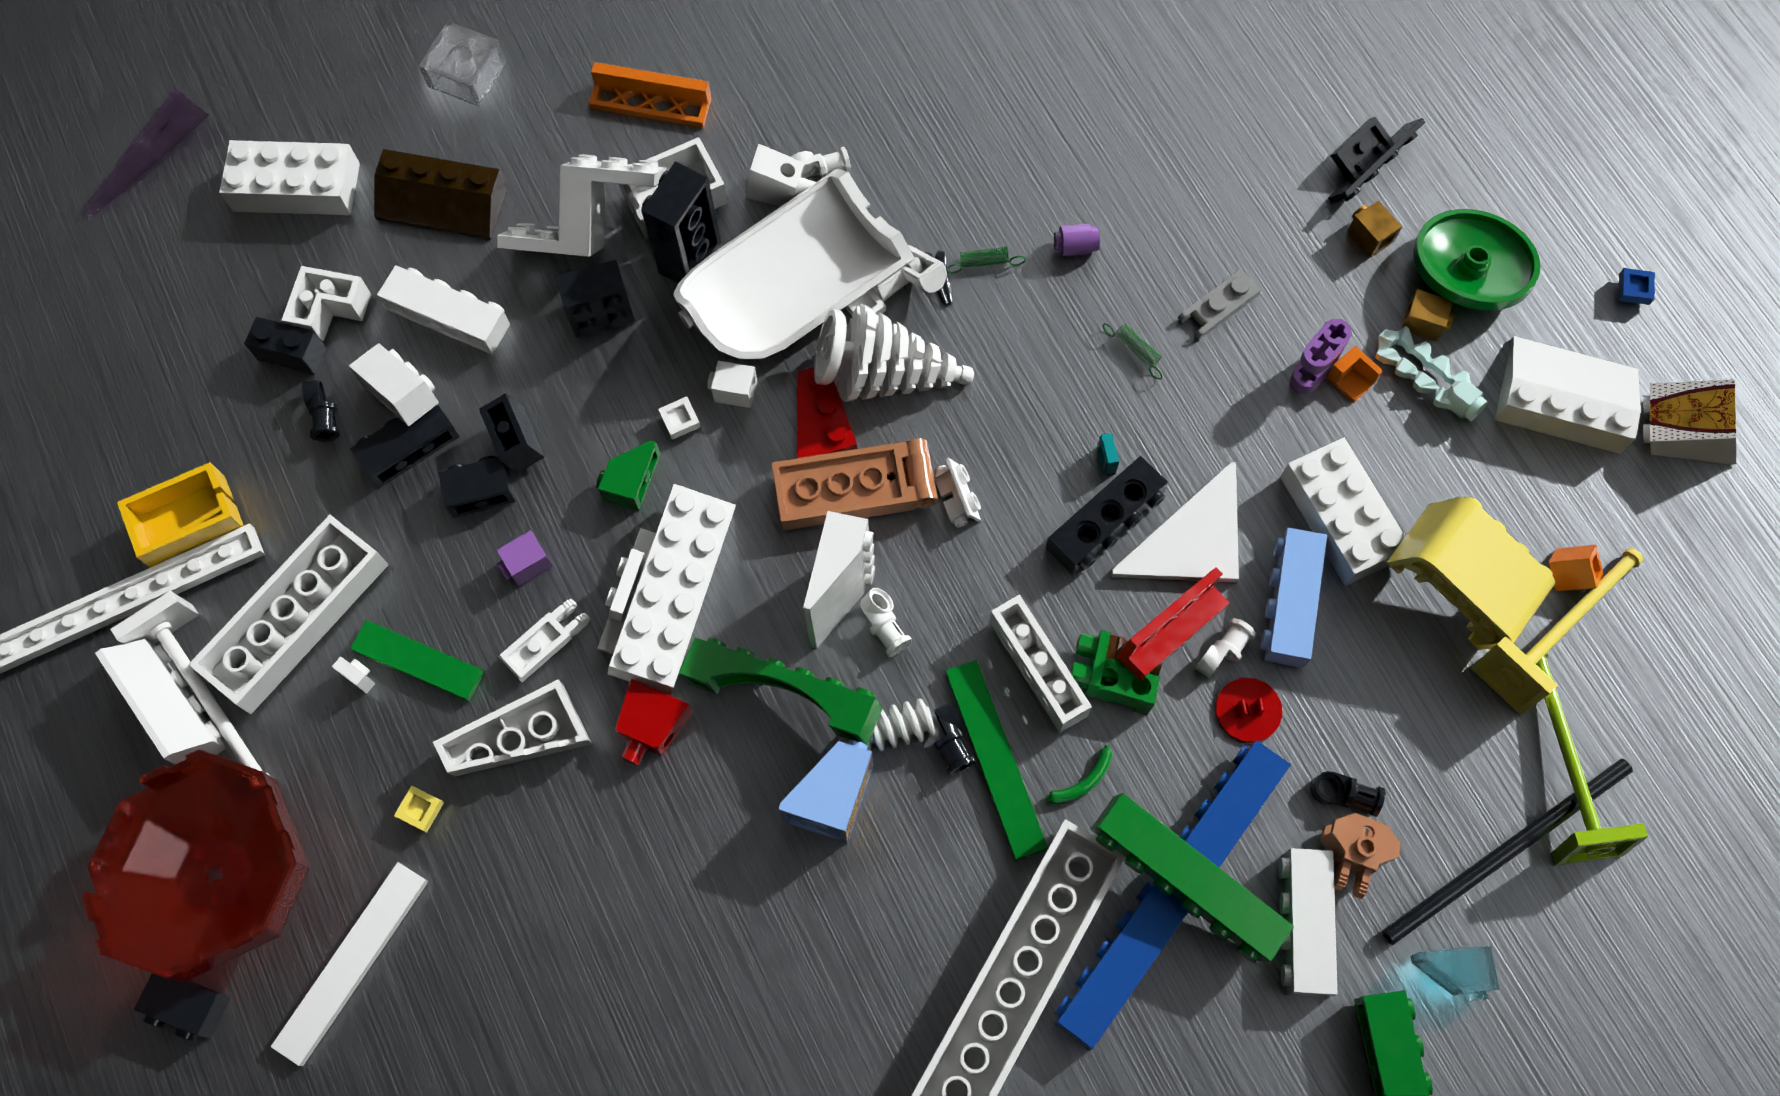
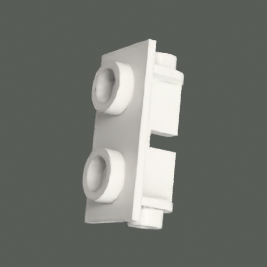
(954, 481)

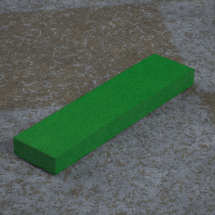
(417, 660)

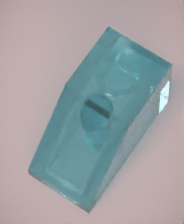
(1461, 970)

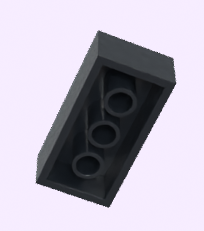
(681, 221)

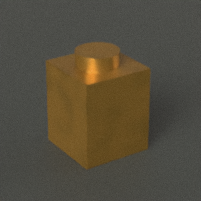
(1374, 227)
(1428, 315)

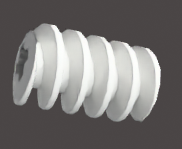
(902, 725)

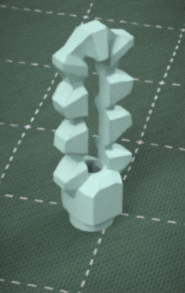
(1462, 396)

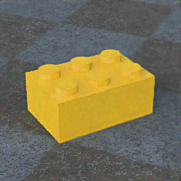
(179, 514)

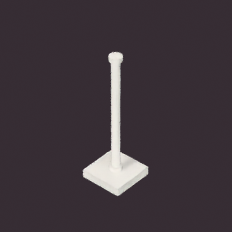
(156, 624)

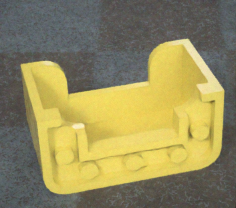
(1475, 568)

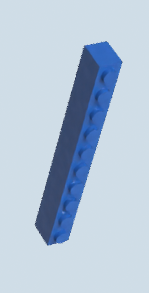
(1158, 915)

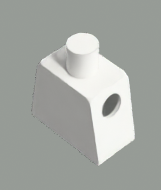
(775, 177)

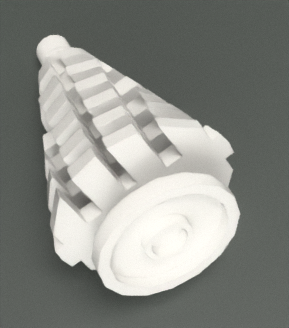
(880, 357)

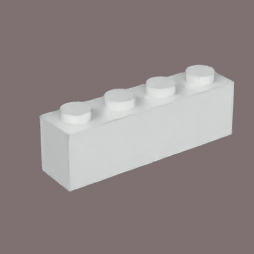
(444, 309)
(1310, 908)

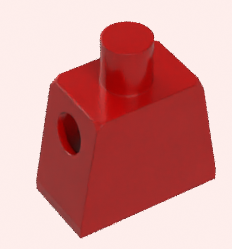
(649, 721)

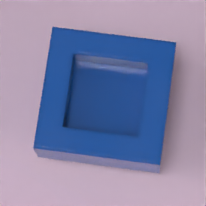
(1636, 286)

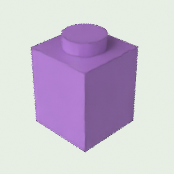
(523, 559)

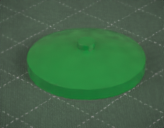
(1476, 259)

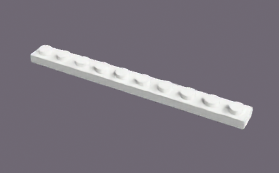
(128, 596)

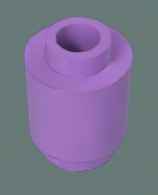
(1077, 240)

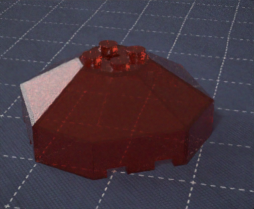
(154, 858)

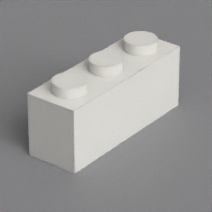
(395, 383)

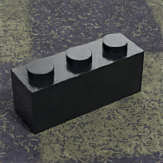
(401, 446)

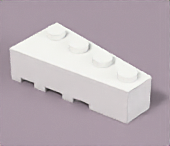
(517, 732)

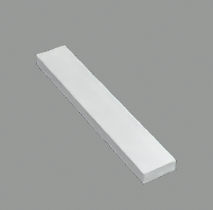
(349, 965)

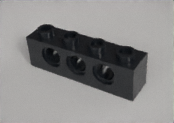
(1138, 479)

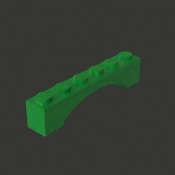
(714, 666)

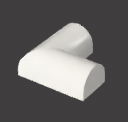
(921, 271)

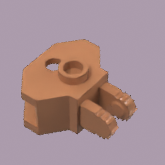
(1359, 849)

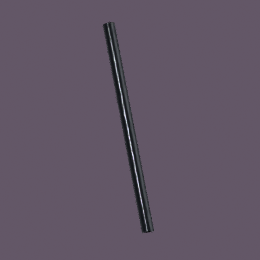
(1502, 854)

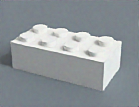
(290, 177)
(1346, 507)

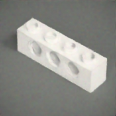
(1039, 663)

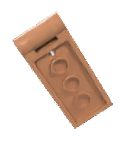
(854, 483)

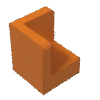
(1354, 374)
(1576, 568)

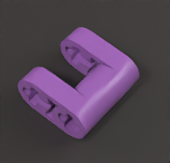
(1321, 355)

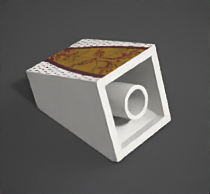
(1692, 420)

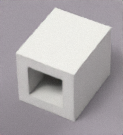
(733, 384)

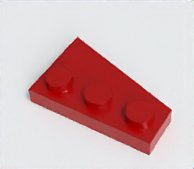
(821, 418)

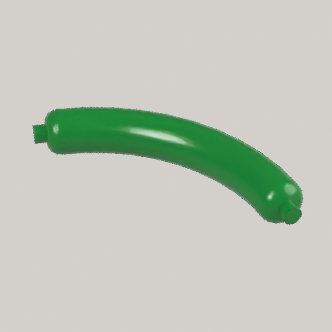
(1088, 783)

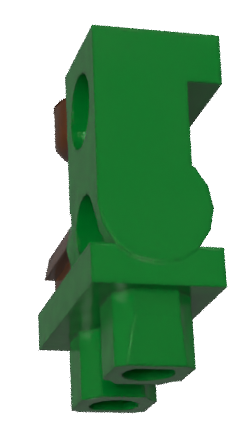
(1108, 677)

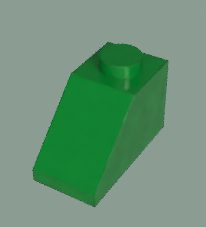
(629, 476)

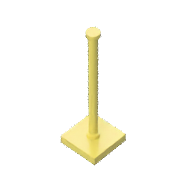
(1516, 674)

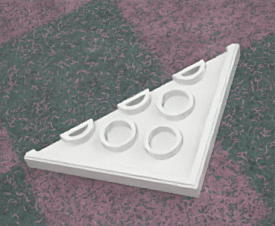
(1193, 538)

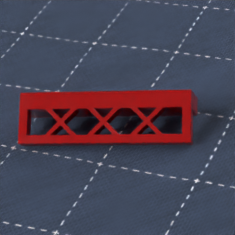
(1174, 626)

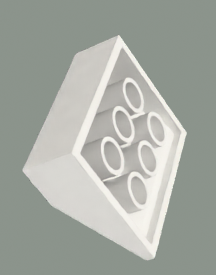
(1570, 396)
(839, 573)

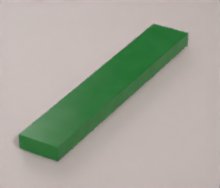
(996, 760)

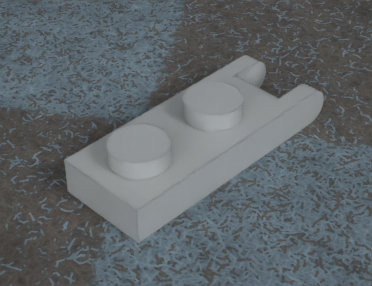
(1221, 302)

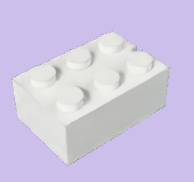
(690, 154)

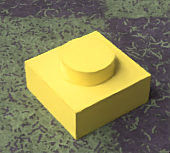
(419, 809)

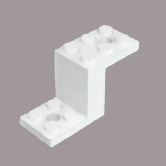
(581, 206)

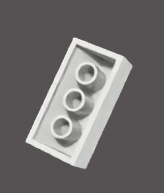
(160, 699)

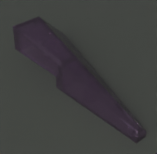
(164, 130)

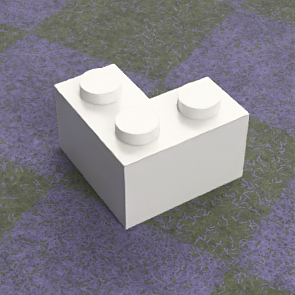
(322, 295)

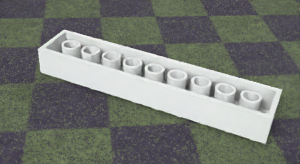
(1023, 967)

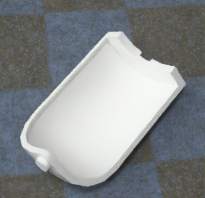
(791, 270)

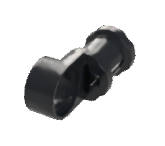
(322, 411)
(952, 744)
(1350, 793)

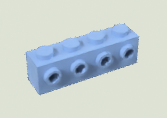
(1294, 597)

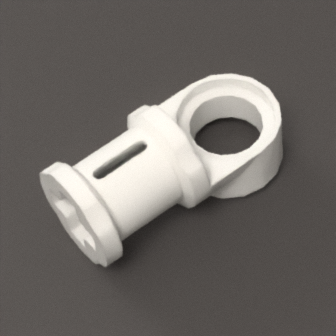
(824, 164)
(884, 621)
(1228, 647)

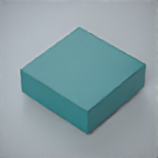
(1108, 454)

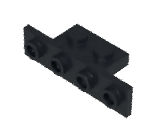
(1366, 152)

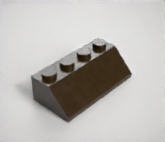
(438, 194)

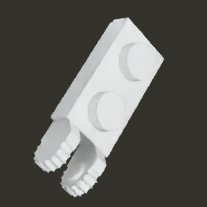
(542, 641)

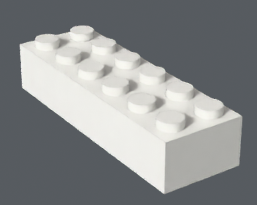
(671, 589)
(289, 614)

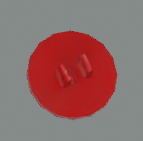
(1248, 710)

